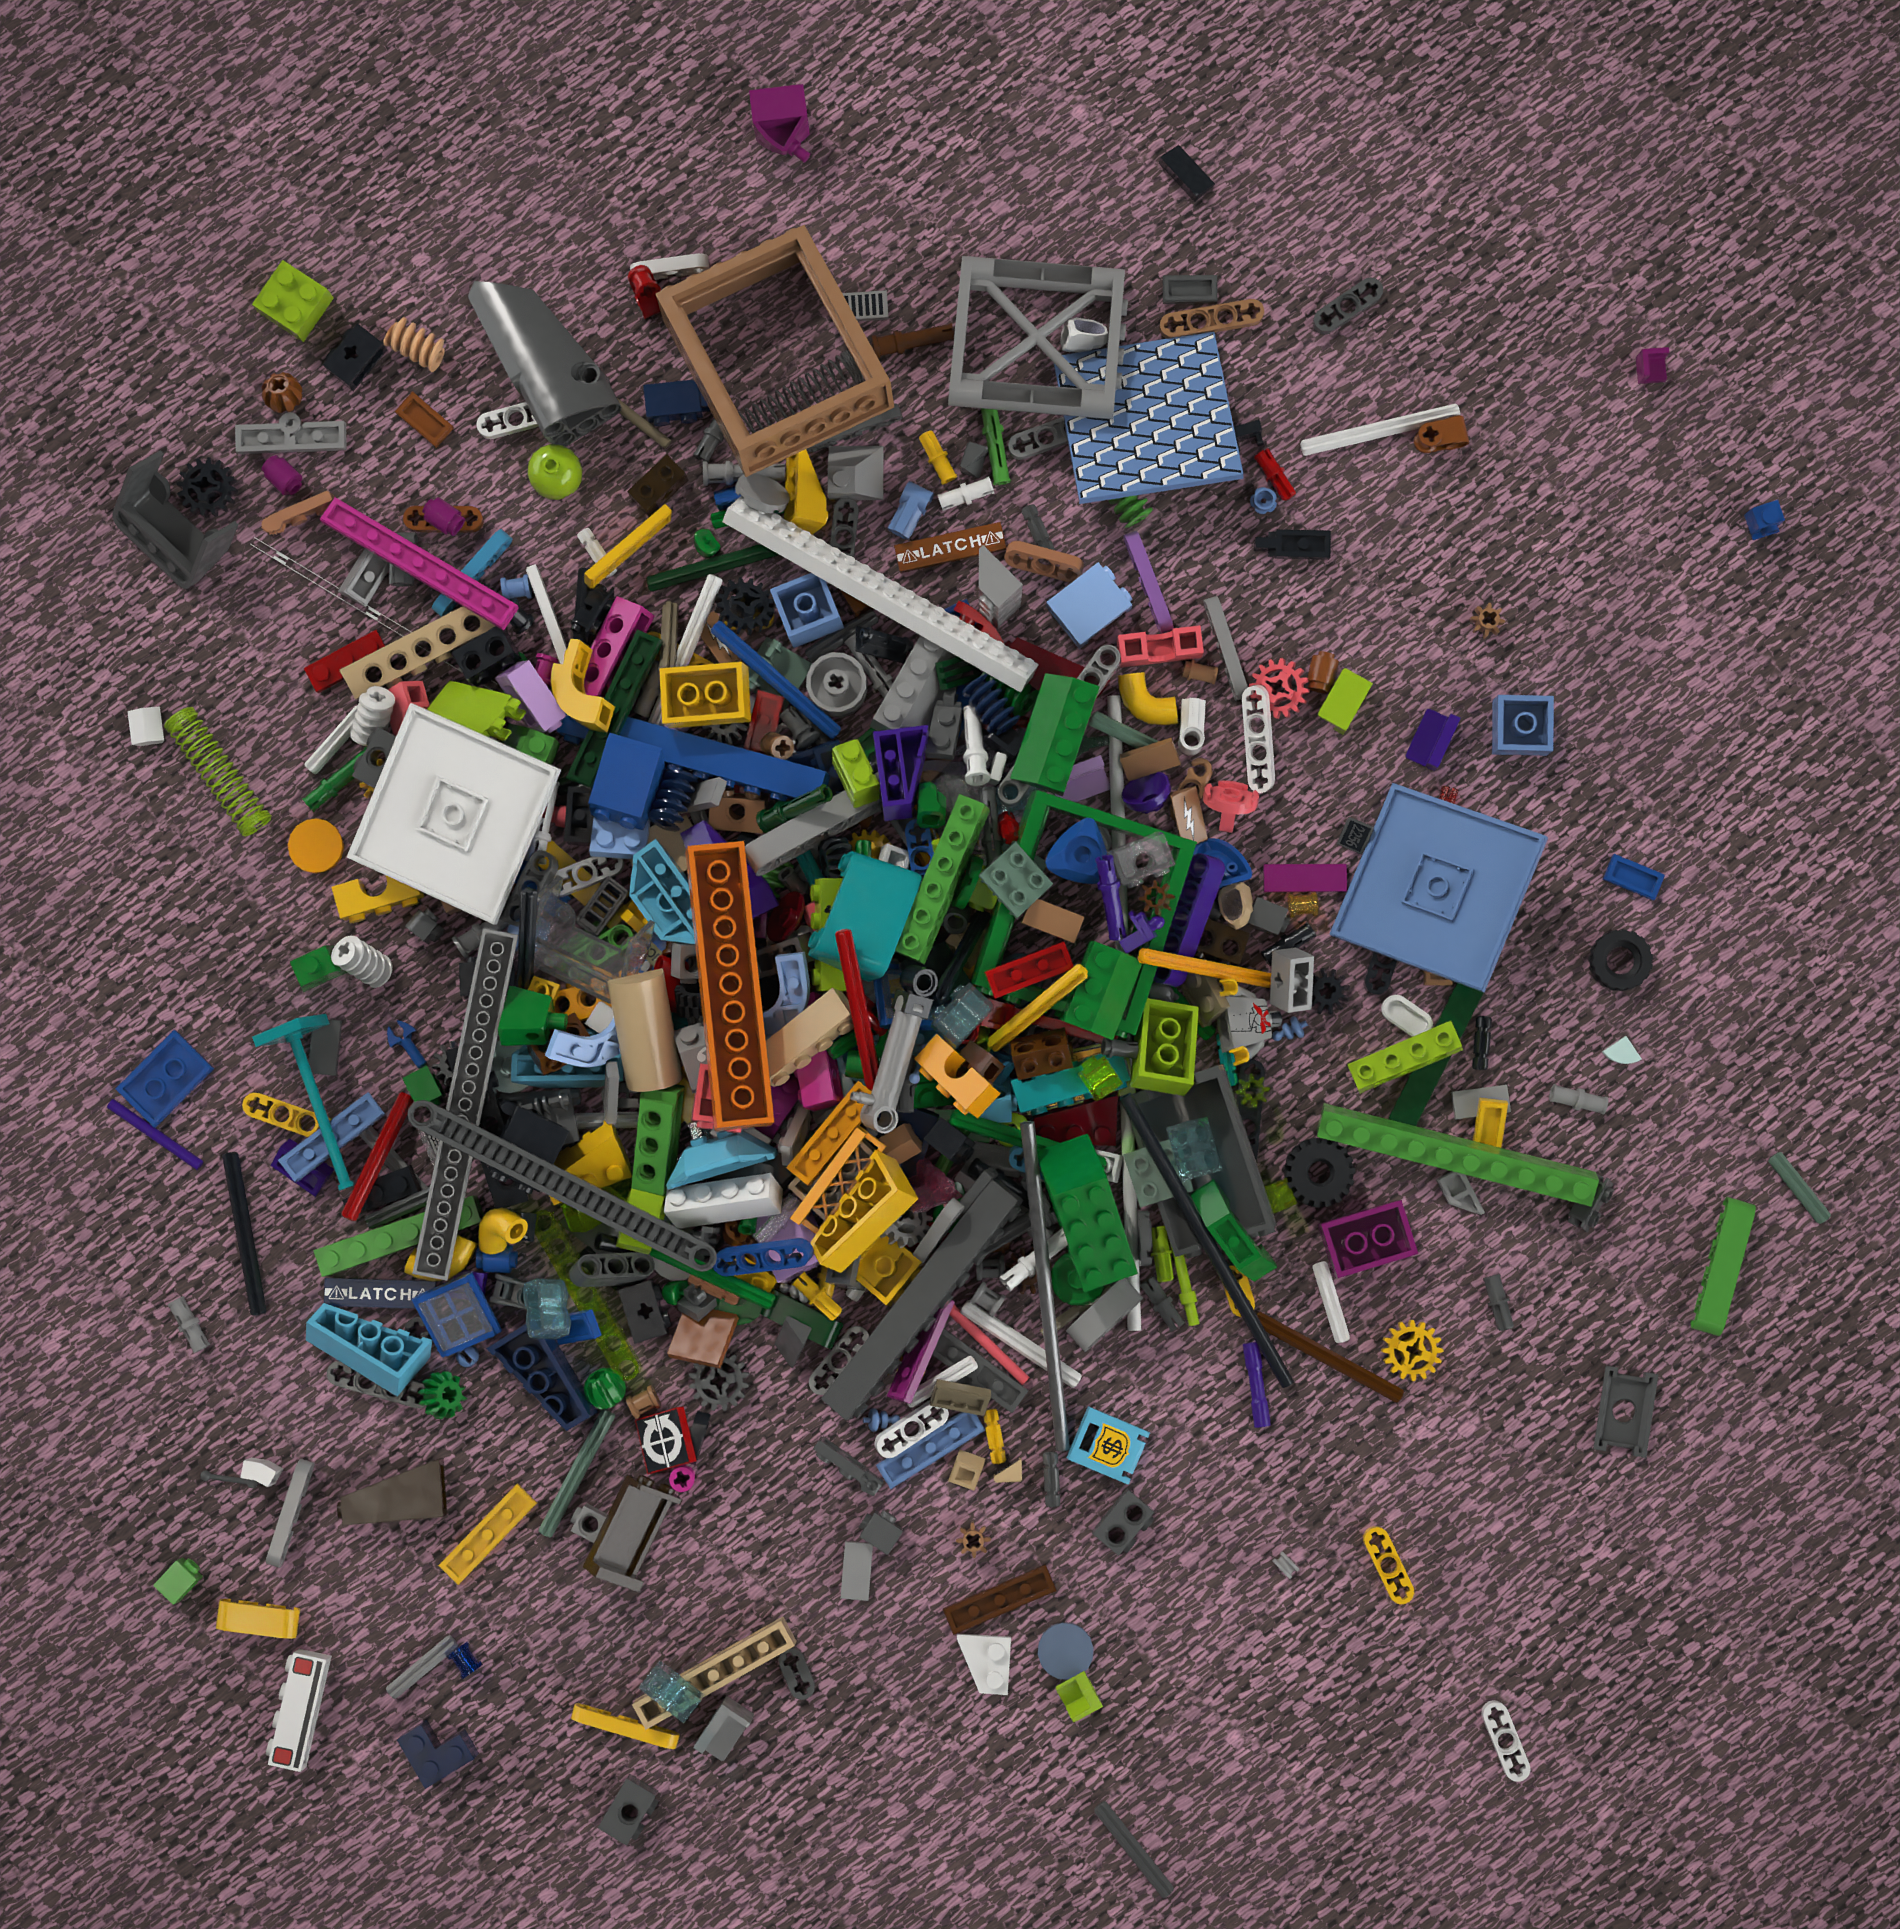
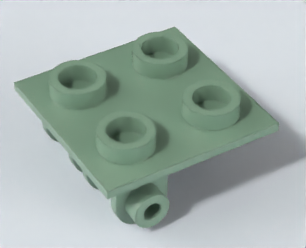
(785, 662)
(1015, 880)
(1146, 1177)

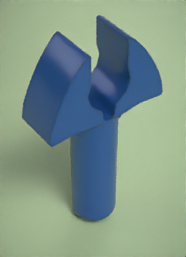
(407, 1043)

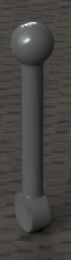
(206, 1476)

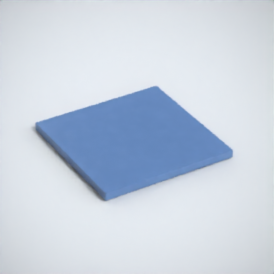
(1438, 887)

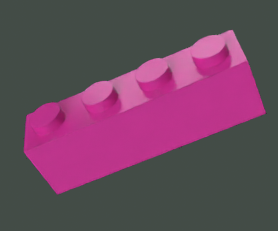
(819, 1079)

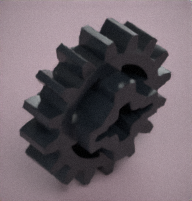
(206, 499)
(743, 607)

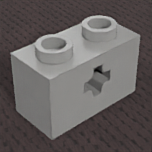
(1291, 980)

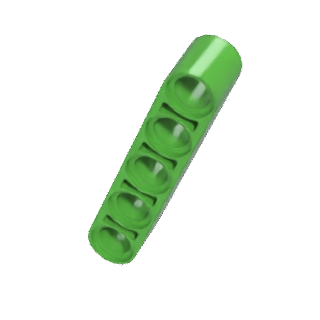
(1724, 1267)

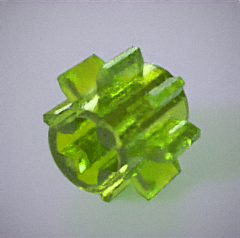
(1257, 1084)

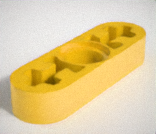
(1391, 1587)

